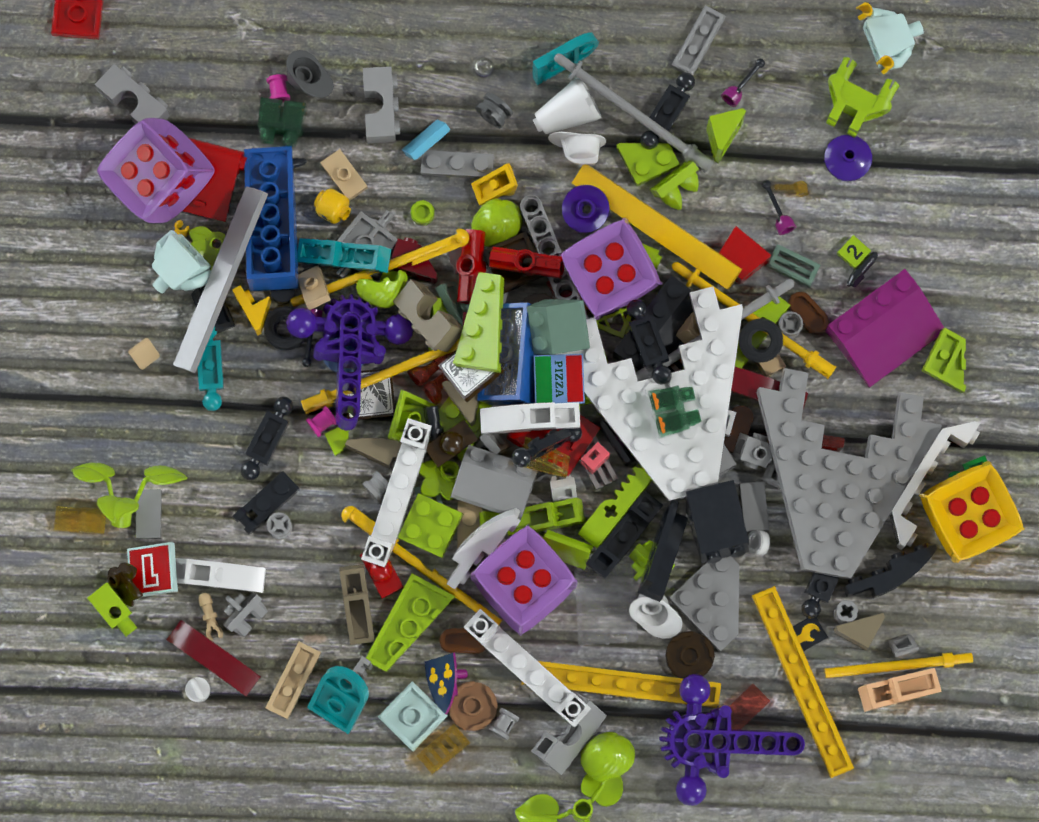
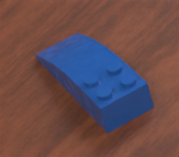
(273, 244)

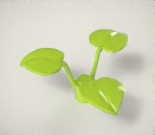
(120, 509)
(545, 808)

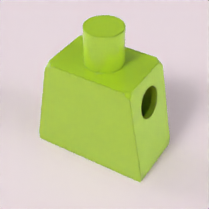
(104, 600)

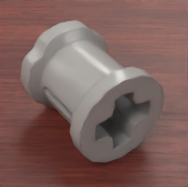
(838, 609)
(504, 724)

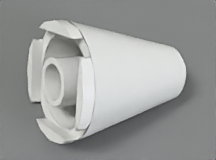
(567, 109)

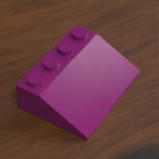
(886, 328)

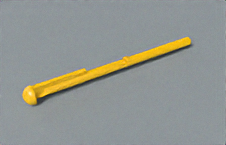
(416, 256)
(367, 524)

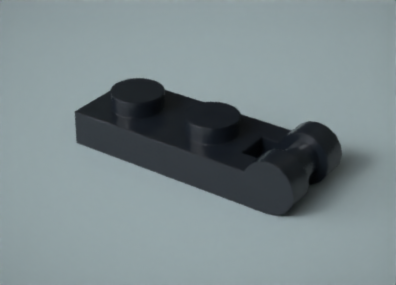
(266, 502)

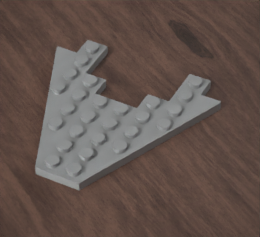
(832, 496)

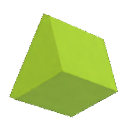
(722, 130)
(407, 407)

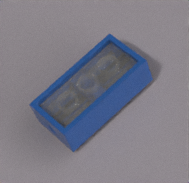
(517, 383)

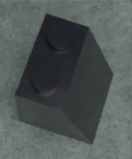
(717, 522)

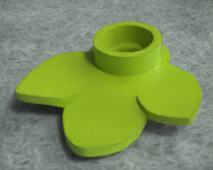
(203, 243)
(436, 480)

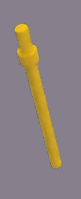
(946, 660)

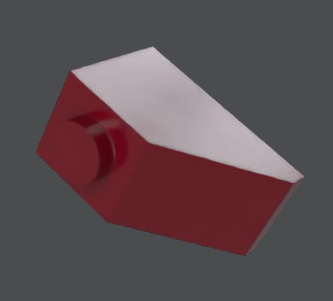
(421, 271)

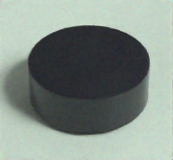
(283, 296)

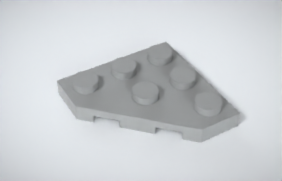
(712, 601)

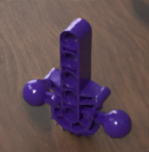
(362, 338)
(692, 788)

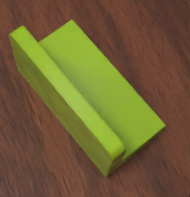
(569, 549)

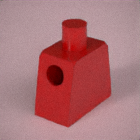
(745, 254)

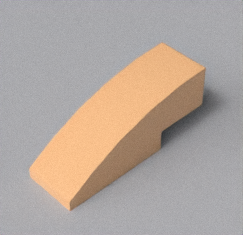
(899, 689)

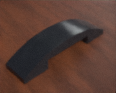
(624, 535)

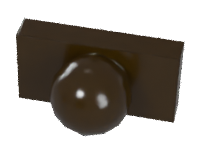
(450, 443)

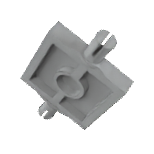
(368, 231)

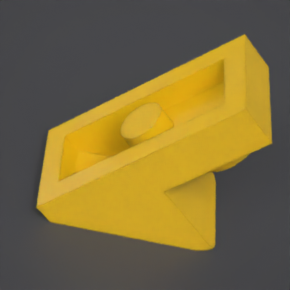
(495, 184)
(255, 313)

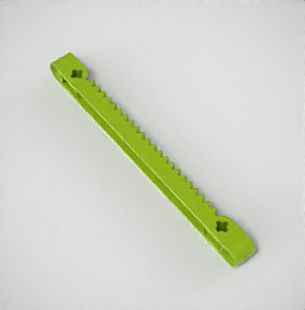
(598, 525)

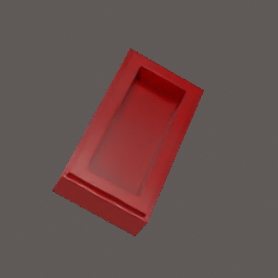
(384, 578)

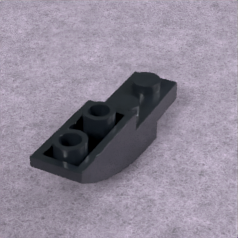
(900, 568)

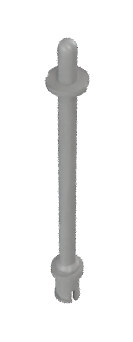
(689, 152)
(771, 295)

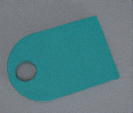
(574, 50)
(338, 700)

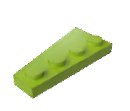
(480, 335)
(410, 616)

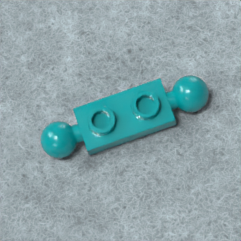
(211, 373)

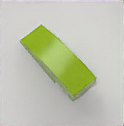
(552, 515)

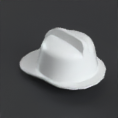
(577, 147)
(656, 617)

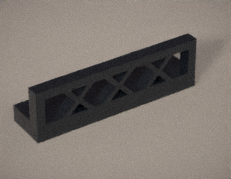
(663, 553)

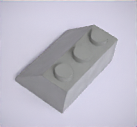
(493, 482)

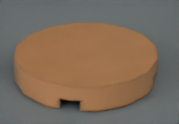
(474, 706)

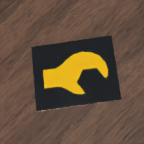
(809, 633)

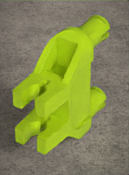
(856, 100)

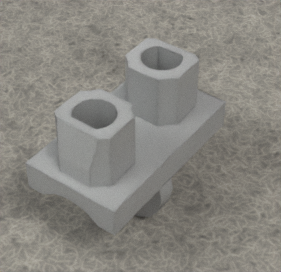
(250, 605)

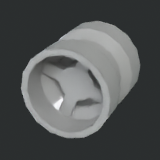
(792, 322)

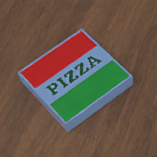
(559, 378)

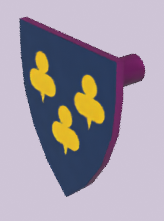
(442, 680)

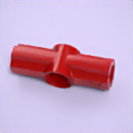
(471, 253)
(512, 261)

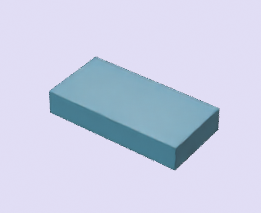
(426, 139)

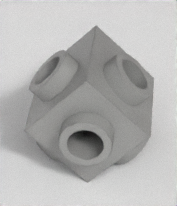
(753, 450)

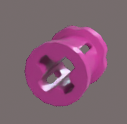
(278, 87)
(321, 421)

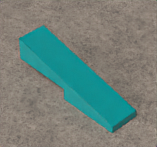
(344, 255)

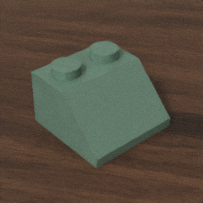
(558, 326)

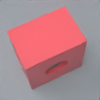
(593, 465)

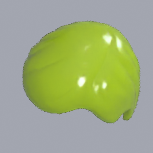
(498, 220)
(384, 291)
(607, 756)

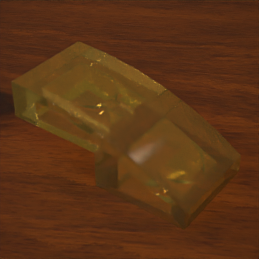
(79, 520)

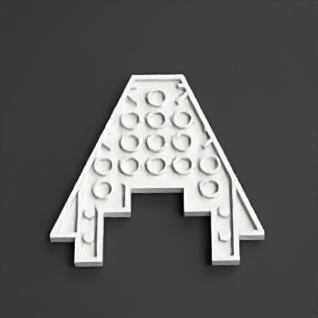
(687, 458)

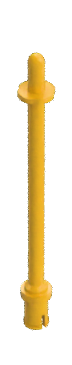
(810, 358)
(327, 397)

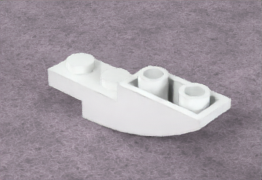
(529, 417)
(484, 538)
(220, 575)

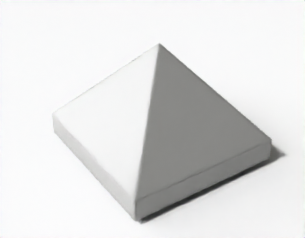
(903, 646)

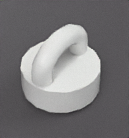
(758, 542)
(197, 689)

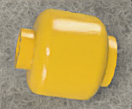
(332, 206)

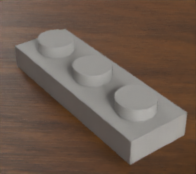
(456, 164)

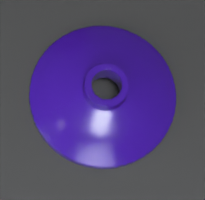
(845, 168)
(573, 208)

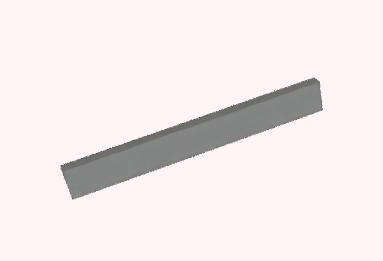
(220, 279)

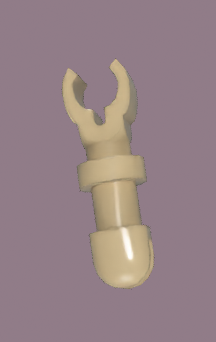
(209, 615)

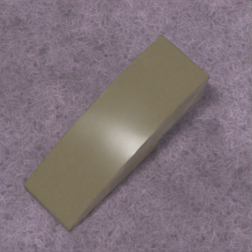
(376, 449)
(356, 604)

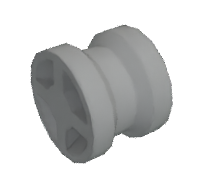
(376, 486)
(276, 522)

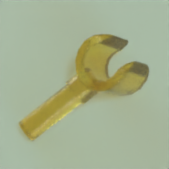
(800, 188)

